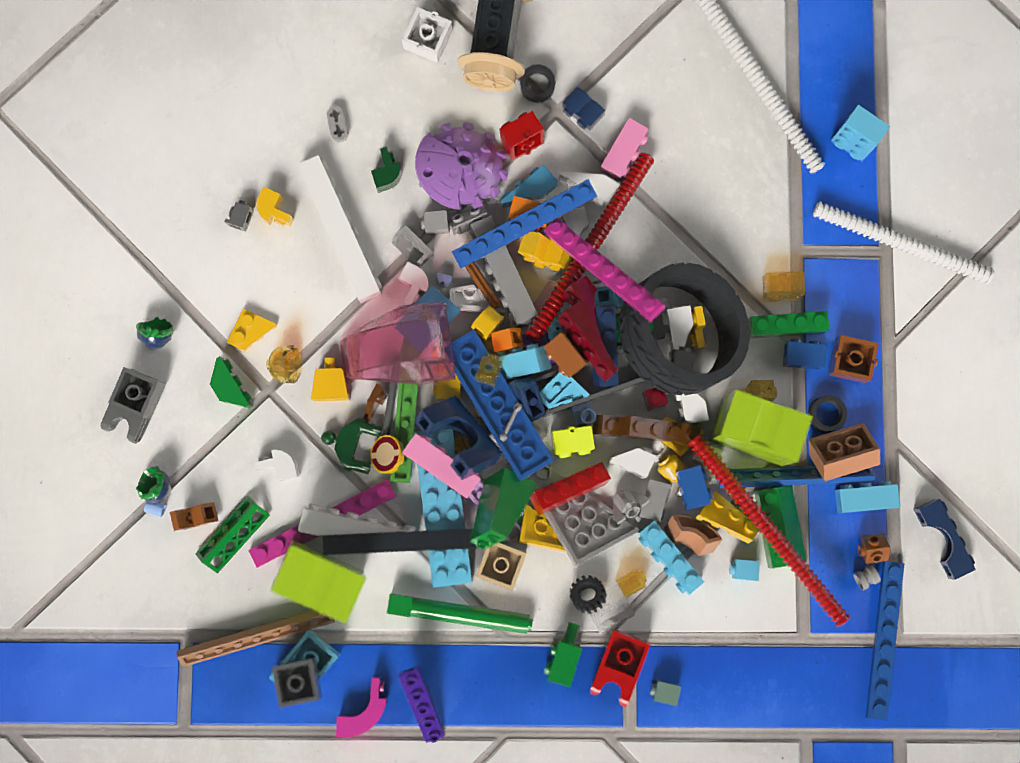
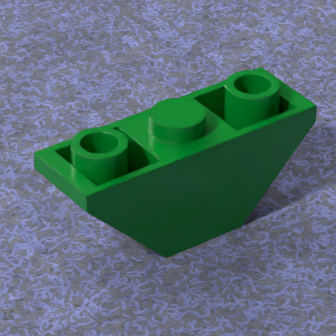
(227, 386)

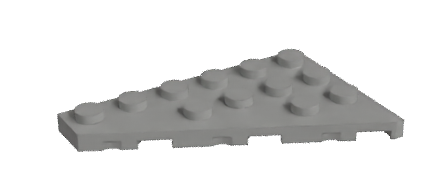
(584, 523)

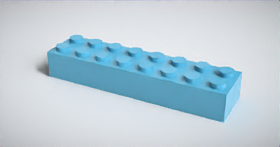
(444, 512)

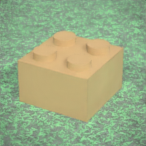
(501, 565)

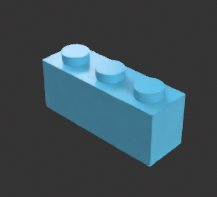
(523, 362)
(867, 497)

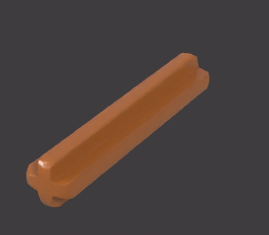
(483, 285)

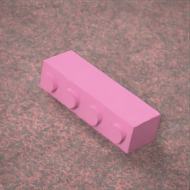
(438, 464)

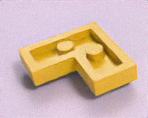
(696, 337)

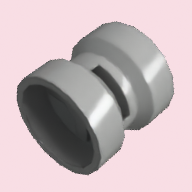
(867, 577)

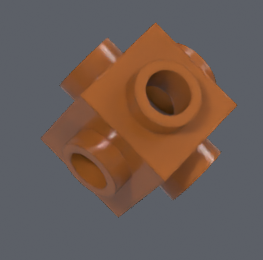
(874, 548)

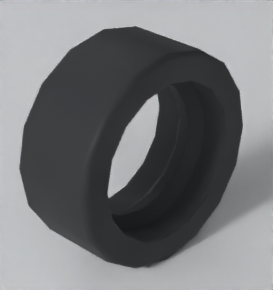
(537, 69)
(842, 413)

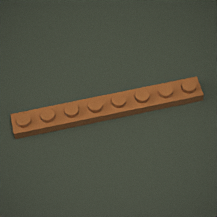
(252, 637)

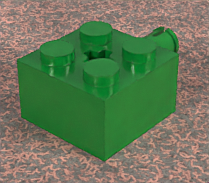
(564, 658)

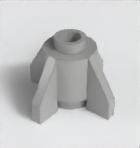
(627, 504)

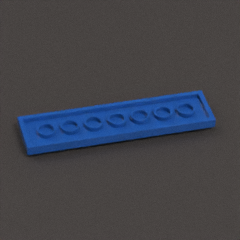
(496, 405)

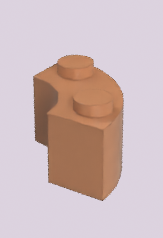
(693, 534)

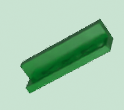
(229, 532)

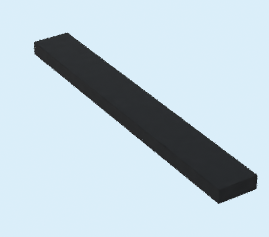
(397, 541)

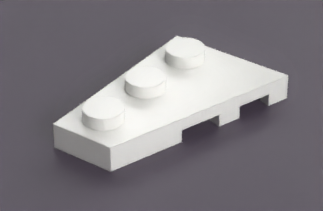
(471, 299)

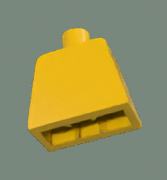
(330, 383)

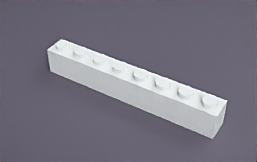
(339, 229)

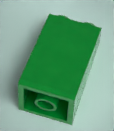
(500, 507)

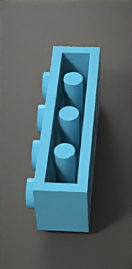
(674, 562)

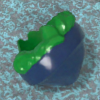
(154, 333)
(154, 485)

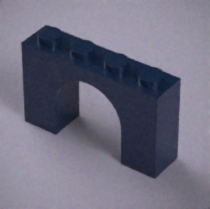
(453, 415)

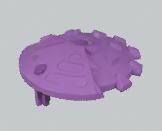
(458, 183)

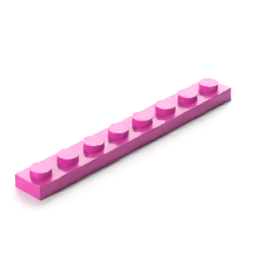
(604, 269)
(358, 504)

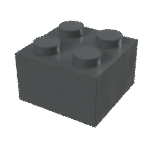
(297, 682)

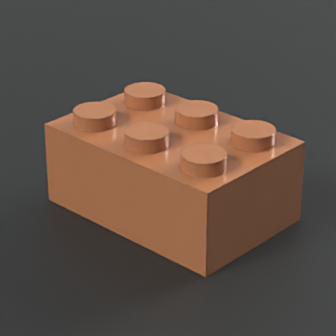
(844, 452)

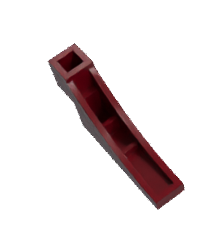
(582, 327)

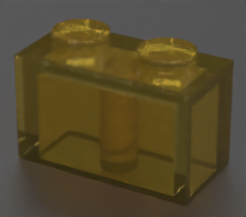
(783, 285)

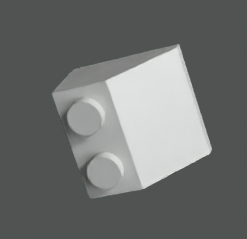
(636, 462)

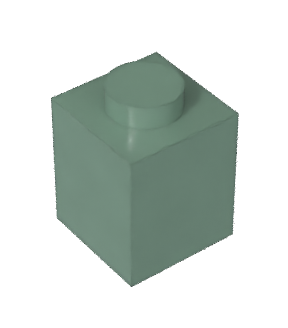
(665, 692)

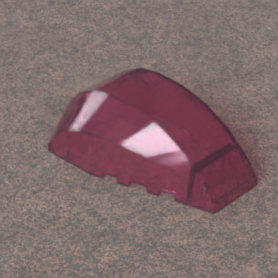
(401, 347)

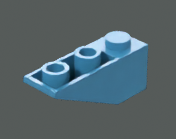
(535, 187)

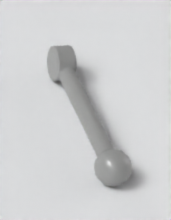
(517, 407)

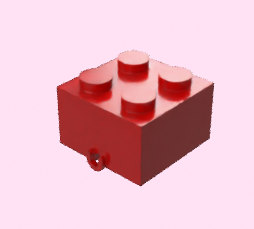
(521, 135)

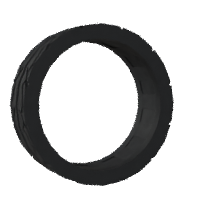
(723, 307)

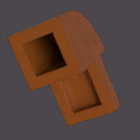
(194, 516)

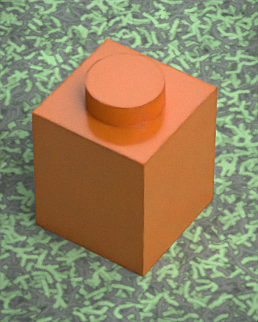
(507, 339)

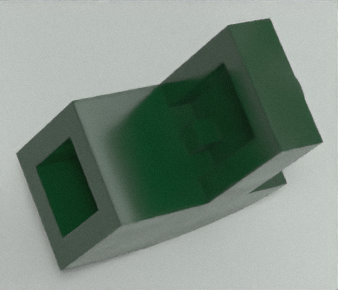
(389, 175)

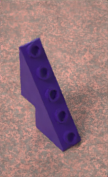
(421, 703)

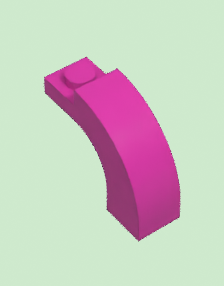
(360, 723)

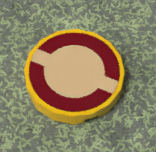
(387, 454)

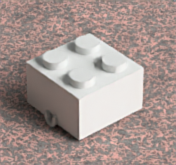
(427, 34)

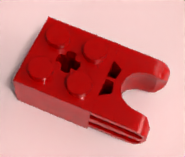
(618, 670)

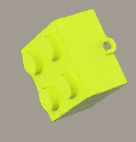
(578, 440)

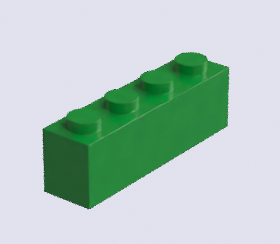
(788, 324)

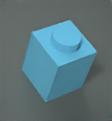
(744, 570)

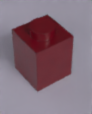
(654, 399)

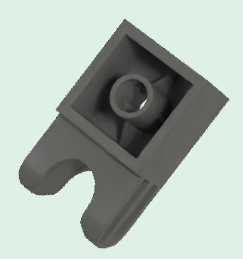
(133, 407)

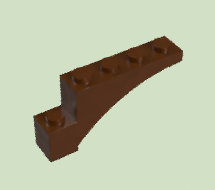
(644, 428)

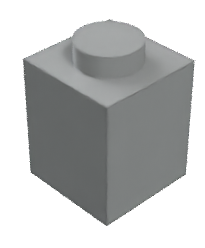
(435, 222)

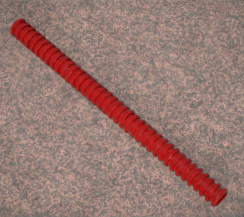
(595, 239)
(769, 531)

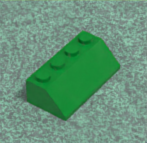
(781, 508)

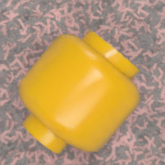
(669, 465)

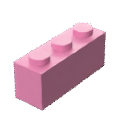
(625, 150)

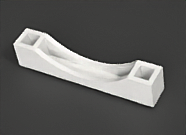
(679, 324)

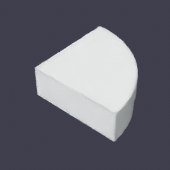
(658, 449)

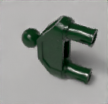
(347, 443)

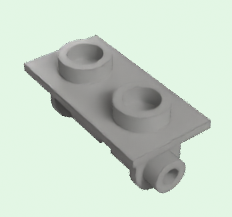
(461, 222)

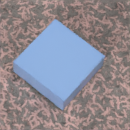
(576, 412)

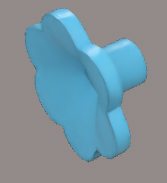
(552, 332)

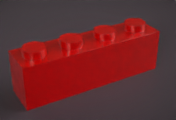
(570, 488)

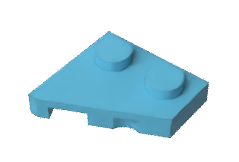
(561, 391)

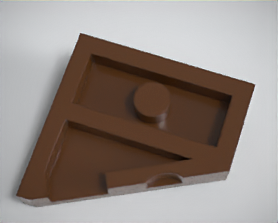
(375, 399)

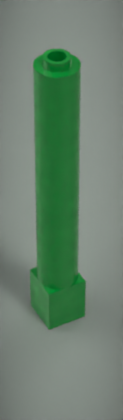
(458, 613)

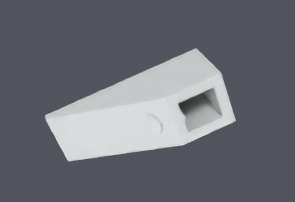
(603, 185)

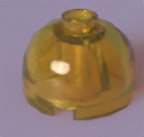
(284, 364)

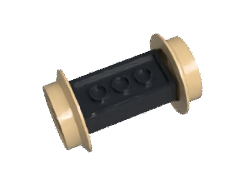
(493, 46)

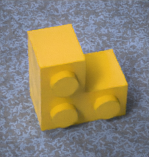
(543, 252)

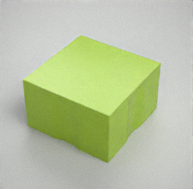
(760, 428)
(319, 581)

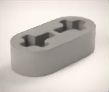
(333, 125)

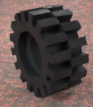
(580, 586)

